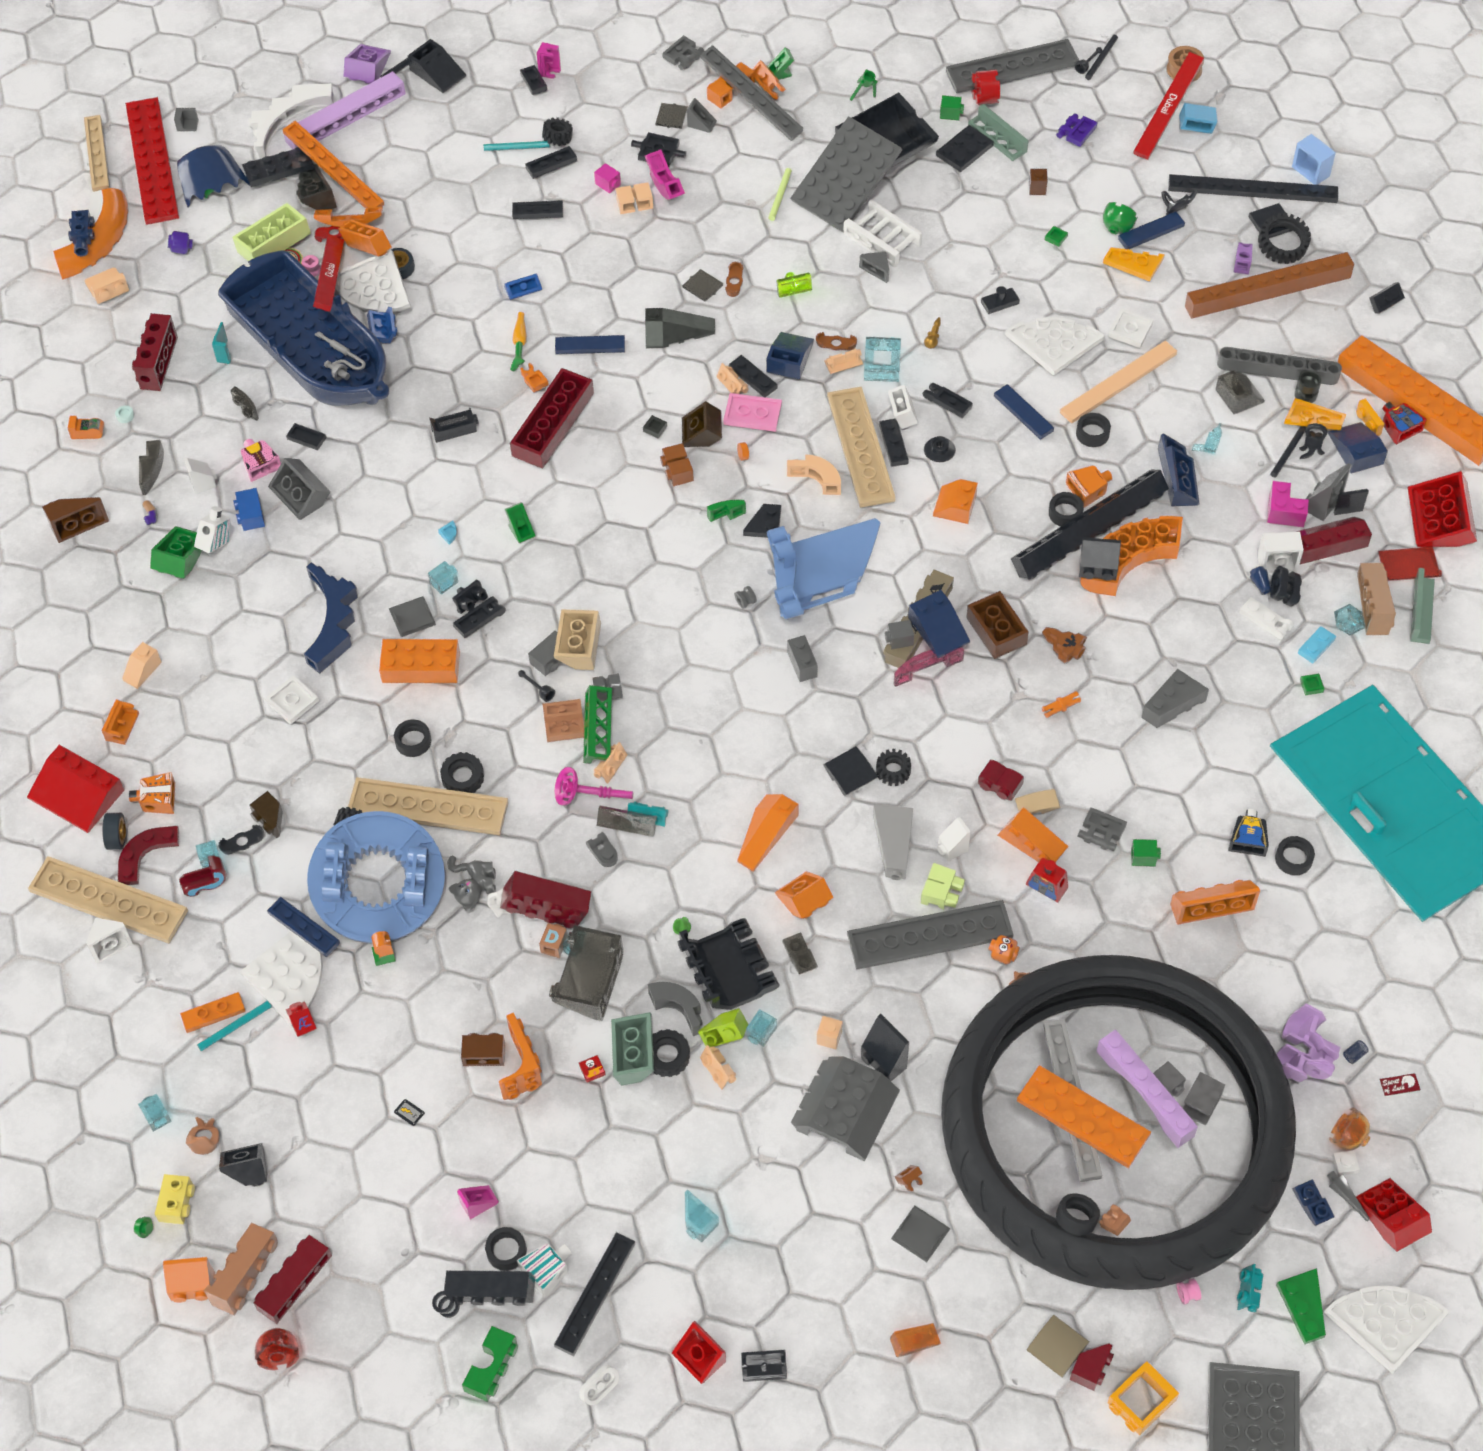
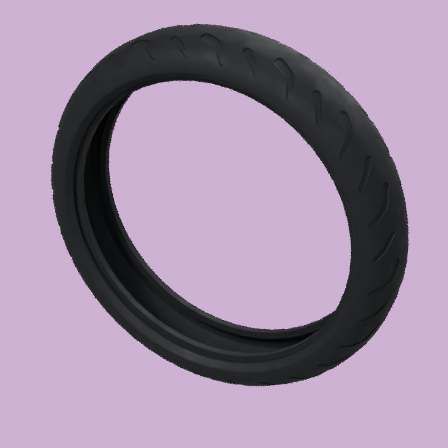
(1099, 1258)

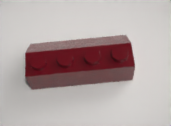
(1334, 539)

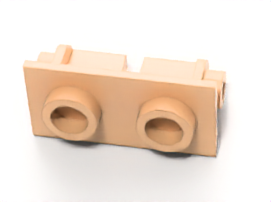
(842, 362)
(730, 380)
(609, 767)
(712, 1061)

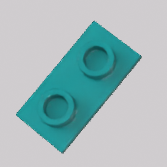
(660, 812)
(1251, 1279)

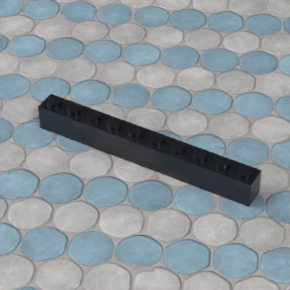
(1089, 524)

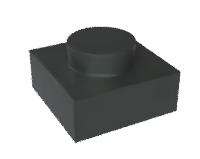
(654, 426)

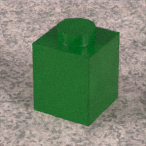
(951, 107)
(1145, 852)

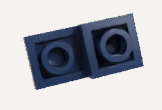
(1313, 1203)

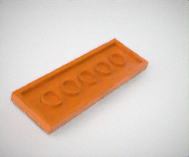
(1084, 1116)

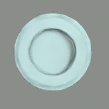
(124, 414)

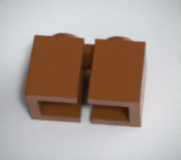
(677, 464)

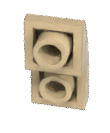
(1039, 801)

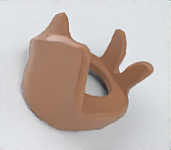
(202, 1144)

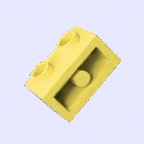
(174, 1199)

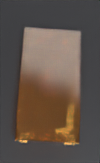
(914, 1339)

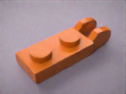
(767, 79)

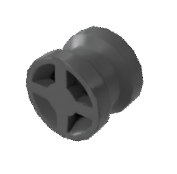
(745, 597)

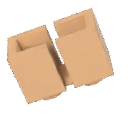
(626, 195)

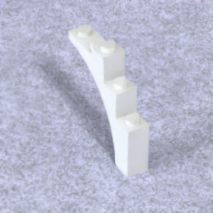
(300, 101)

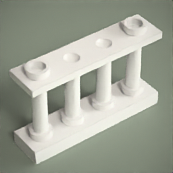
(874, 244)

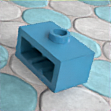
(1198, 118)

